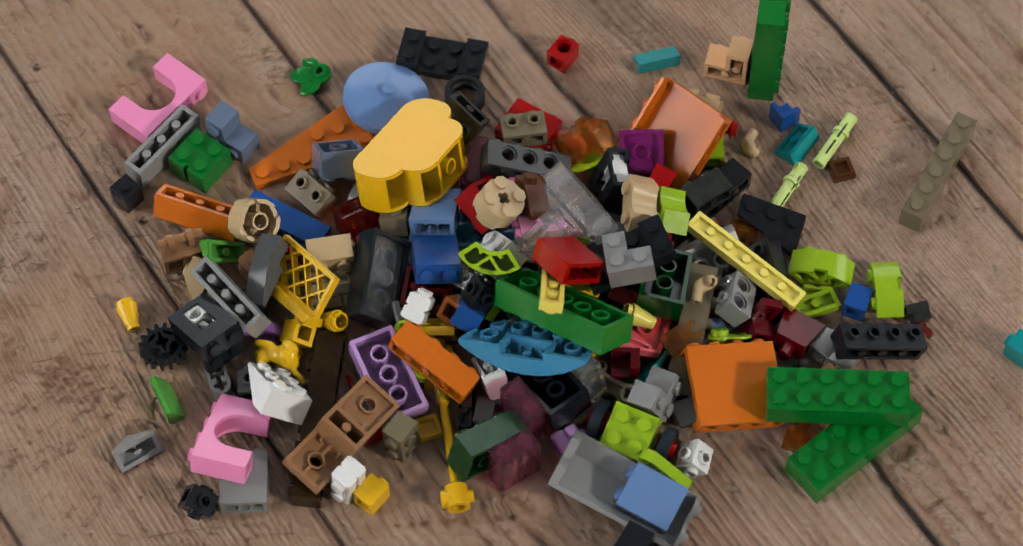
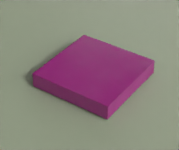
(644, 147)

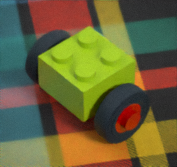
(630, 430)

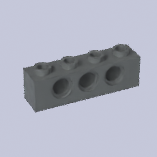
(493, 162)

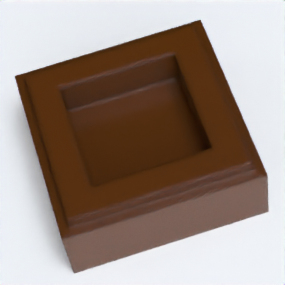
(841, 169)

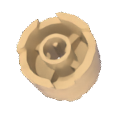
(499, 203)
(251, 218)

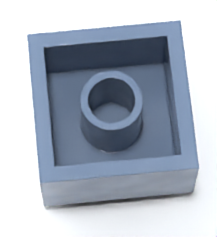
(335, 158)

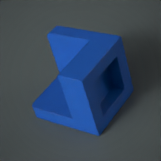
(784, 116)
(857, 301)
(466, 318)

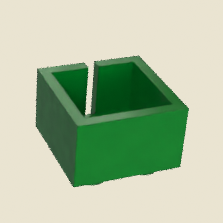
(203, 158)

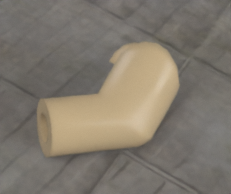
(748, 144)
(701, 286)

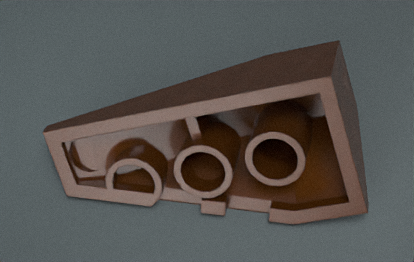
(534, 190)

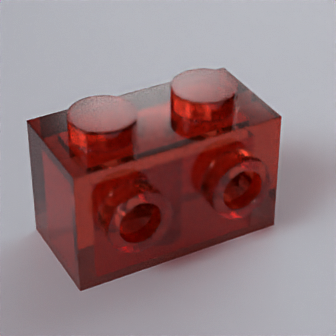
(354, 218)

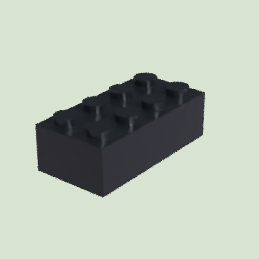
(560, 395)

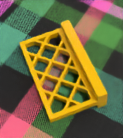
(290, 295)

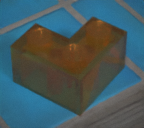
(585, 137)

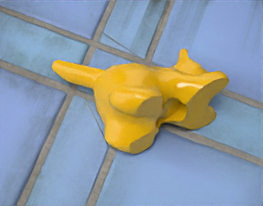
(284, 355)

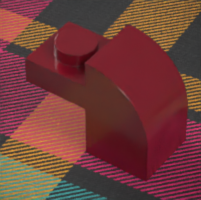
(761, 318)

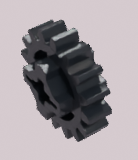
(154, 353)

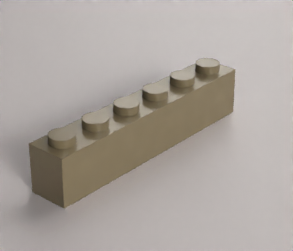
(937, 172)
(700, 314)

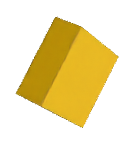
(429, 428)

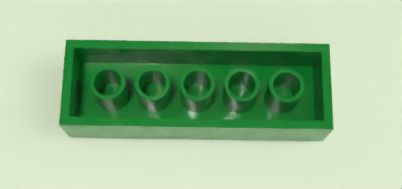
(768, 49)
(582, 320)
(837, 396)
(842, 452)

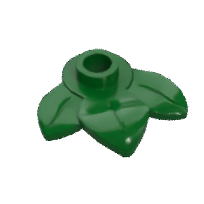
(310, 76)

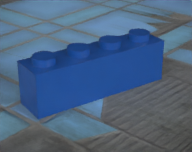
(294, 222)

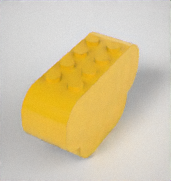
(411, 158)

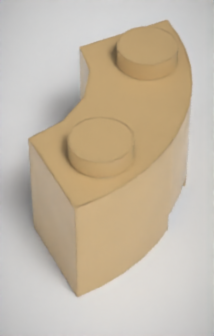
(638, 200)

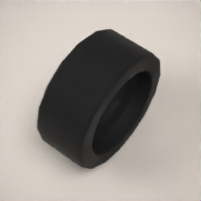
(466, 81)

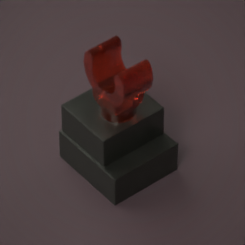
(919, 314)

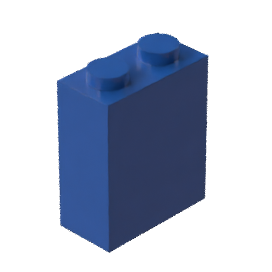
(436, 259)

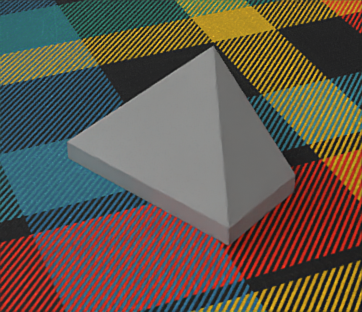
(136, 449)

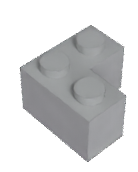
(626, 265)
(657, 393)

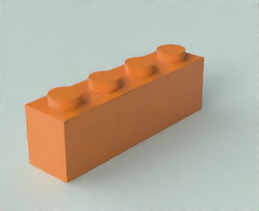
(193, 211)
(434, 361)

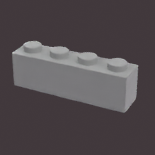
(154, 152)
(230, 297)

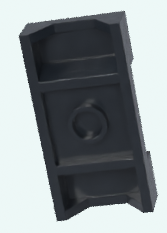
(441, 57)
(649, 233)

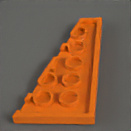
(297, 153)

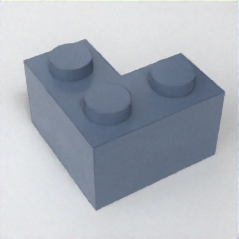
(225, 127)

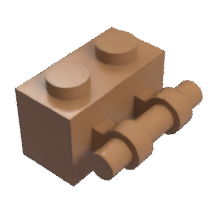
(180, 249)

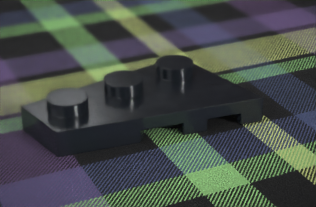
(772, 221)

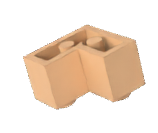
(729, 62)

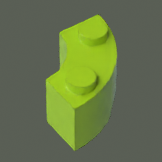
(673, 210)
(488, 261)
(821, 267)
(887, 291)

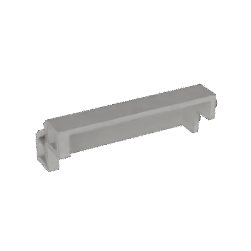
(594, 473)

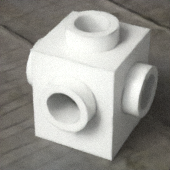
(694, 458)

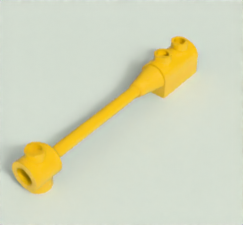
(456, 495)

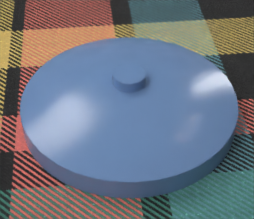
(379, 92)

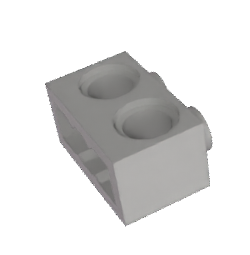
(735, 298)

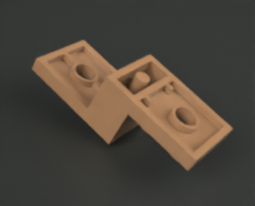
(341, 433)

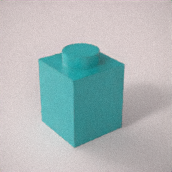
(1014, 347)

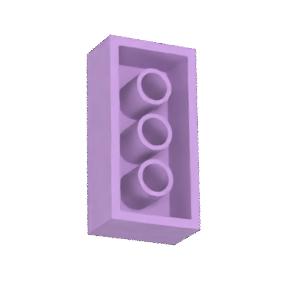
(389, 371)

